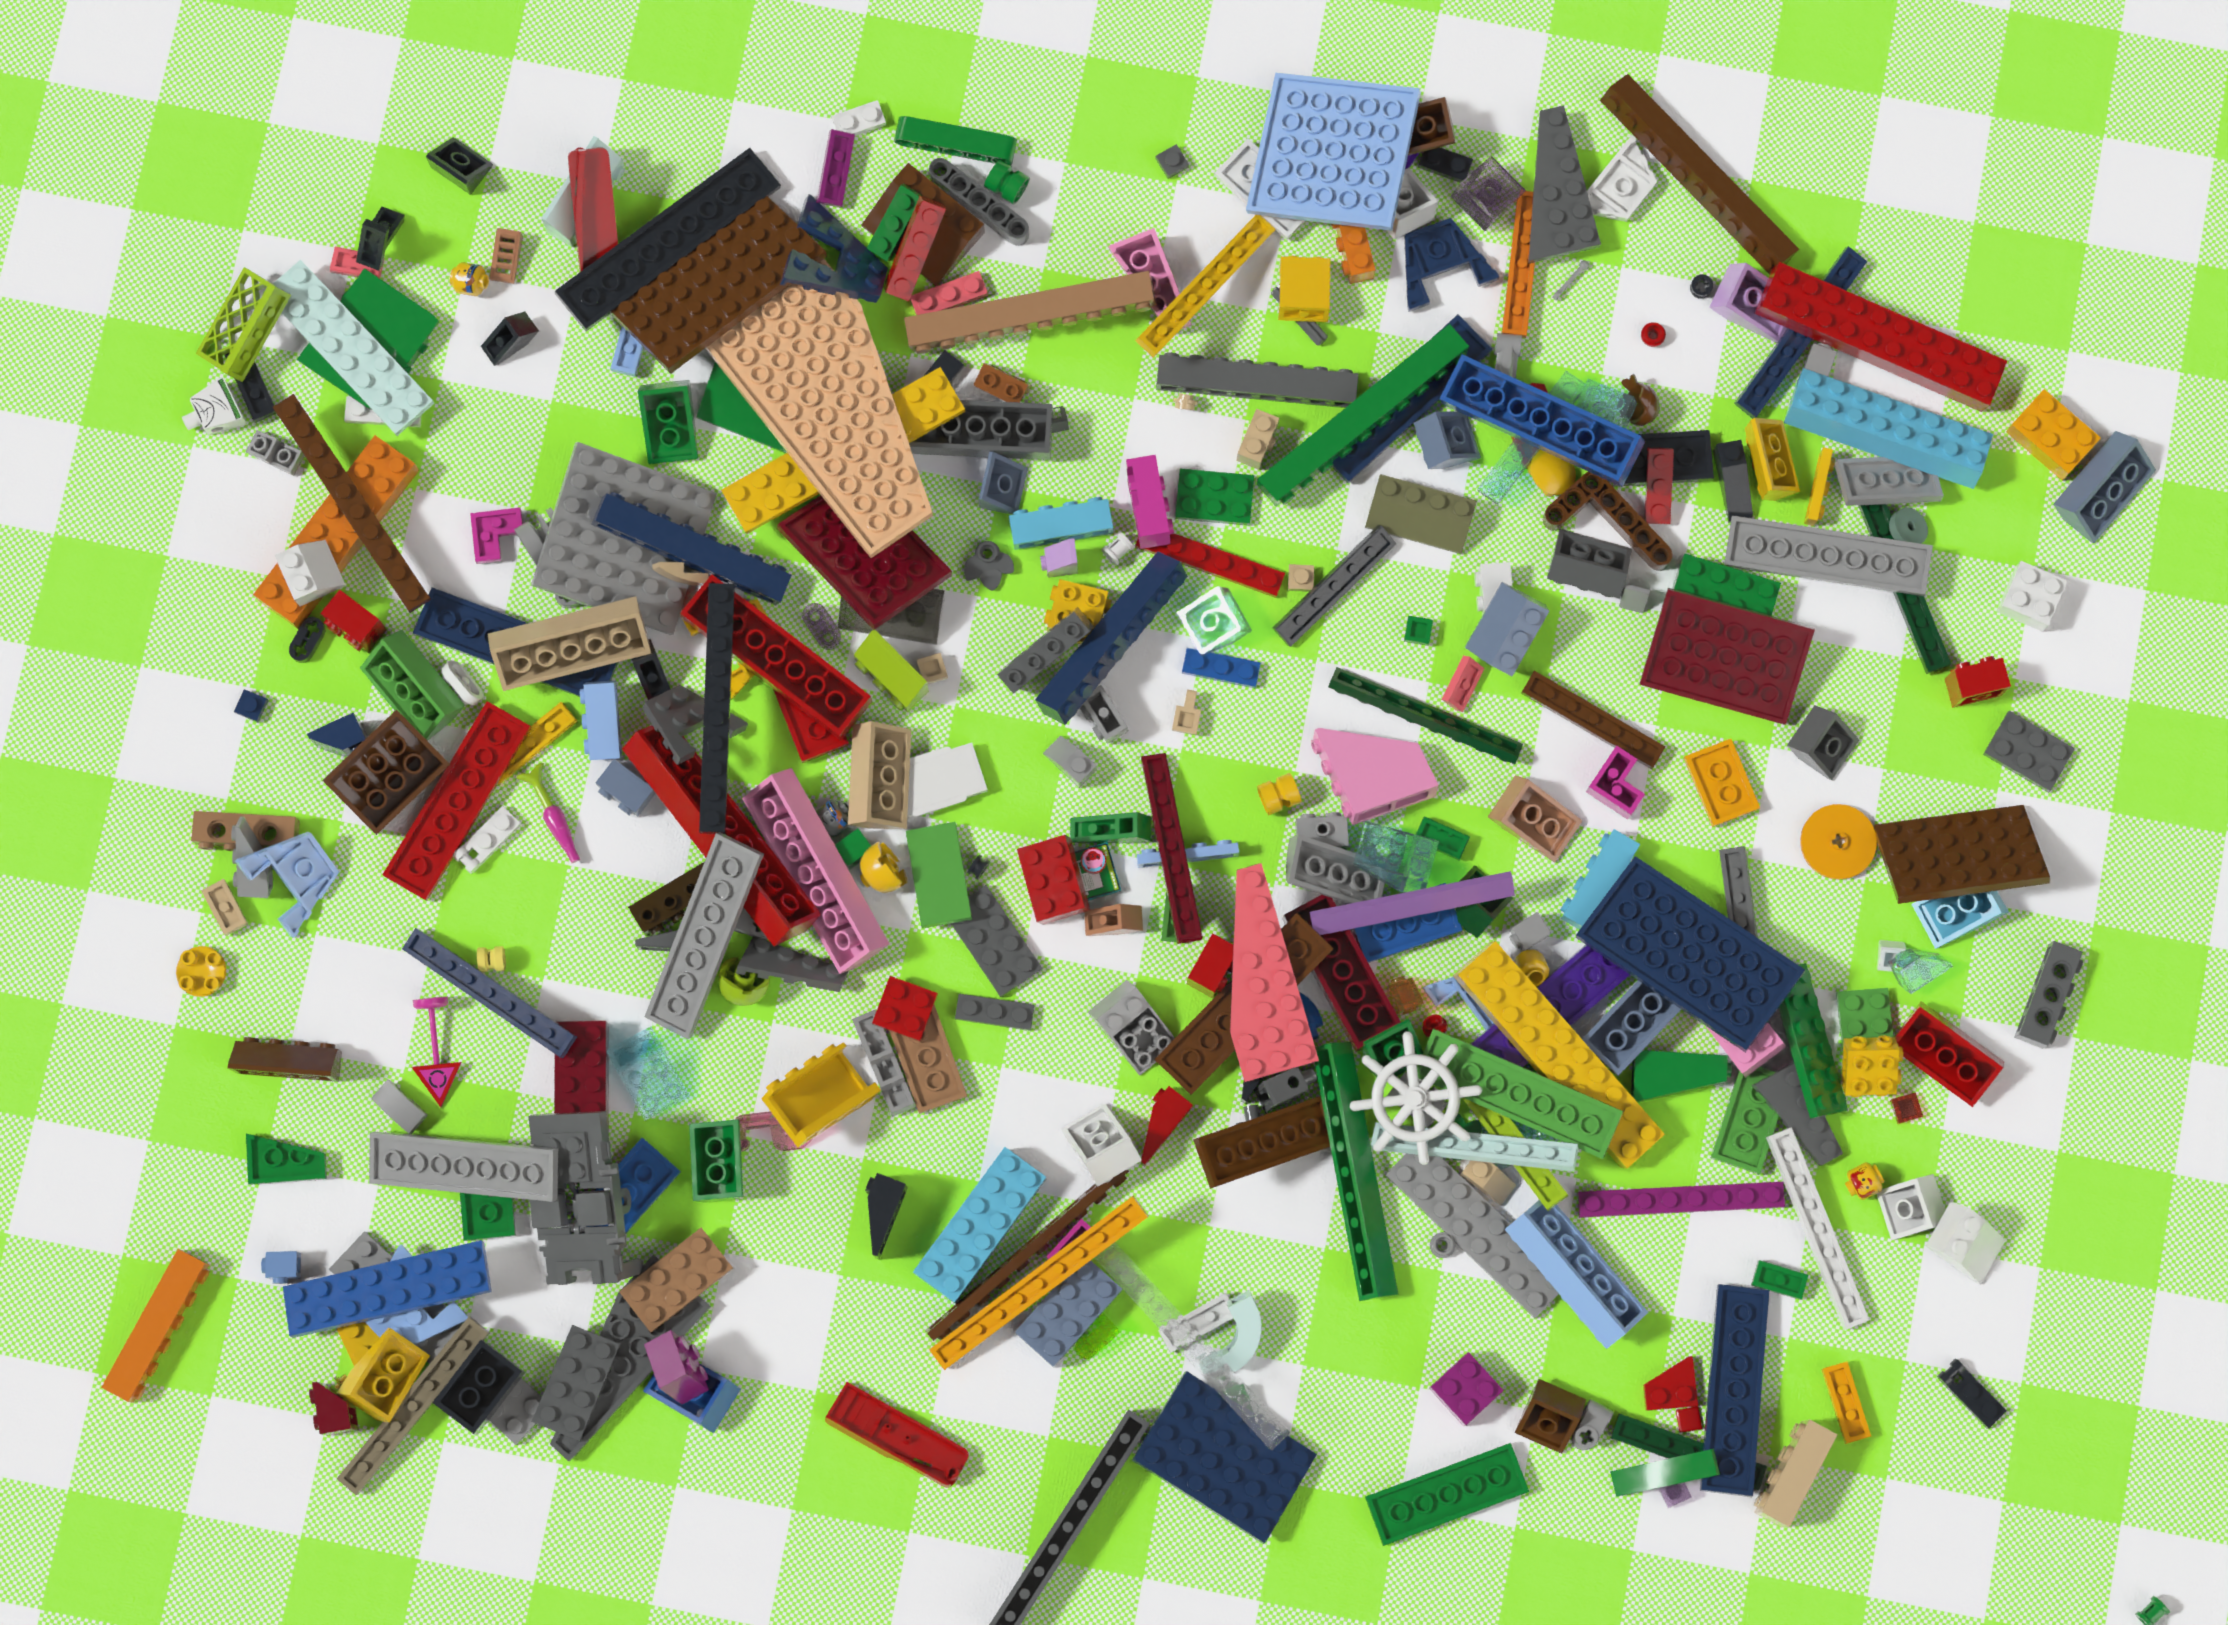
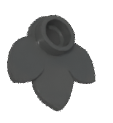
(988, 569)

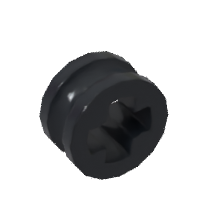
(1696, 292)
(978, 867)

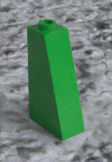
(1671, 1073)

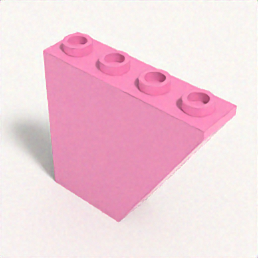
(1373, 772)

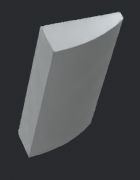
(1329, 871)

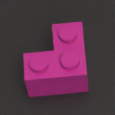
(1611, 787)

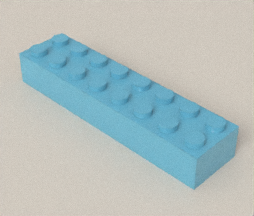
(1888, 428)

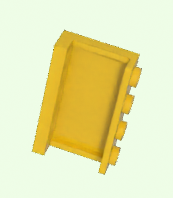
(818, 1095)

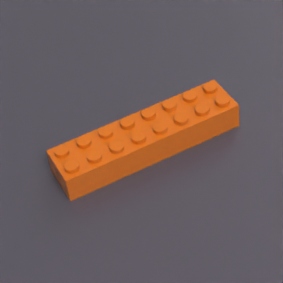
(381, 478)

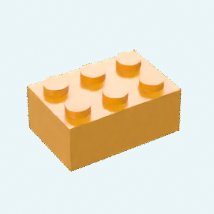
(2053, 434)

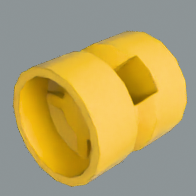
(1278, 794)

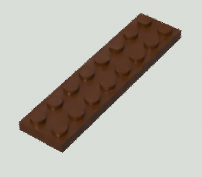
(1207, 1038)

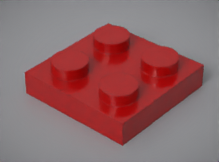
(904, 1008)

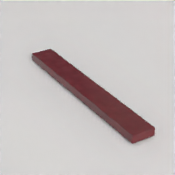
(1171, 848)

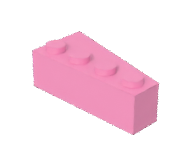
(1143, 254)

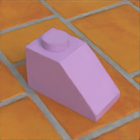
(1060, 559)

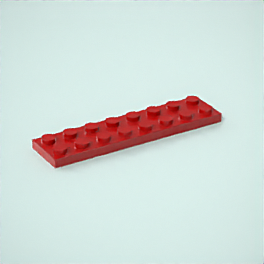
(456, 801)

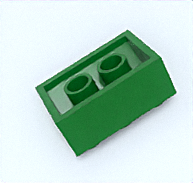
(716, 1161)

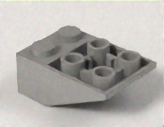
(1132, 1026)

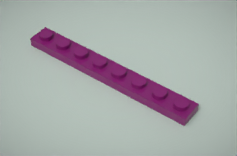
(1681, 1199)

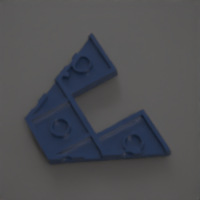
(857, 268)

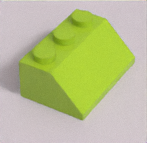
(890, 672)

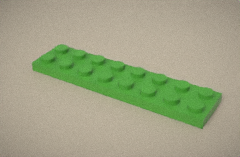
(1527, 1096)

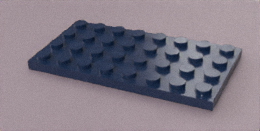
(1690, 954)

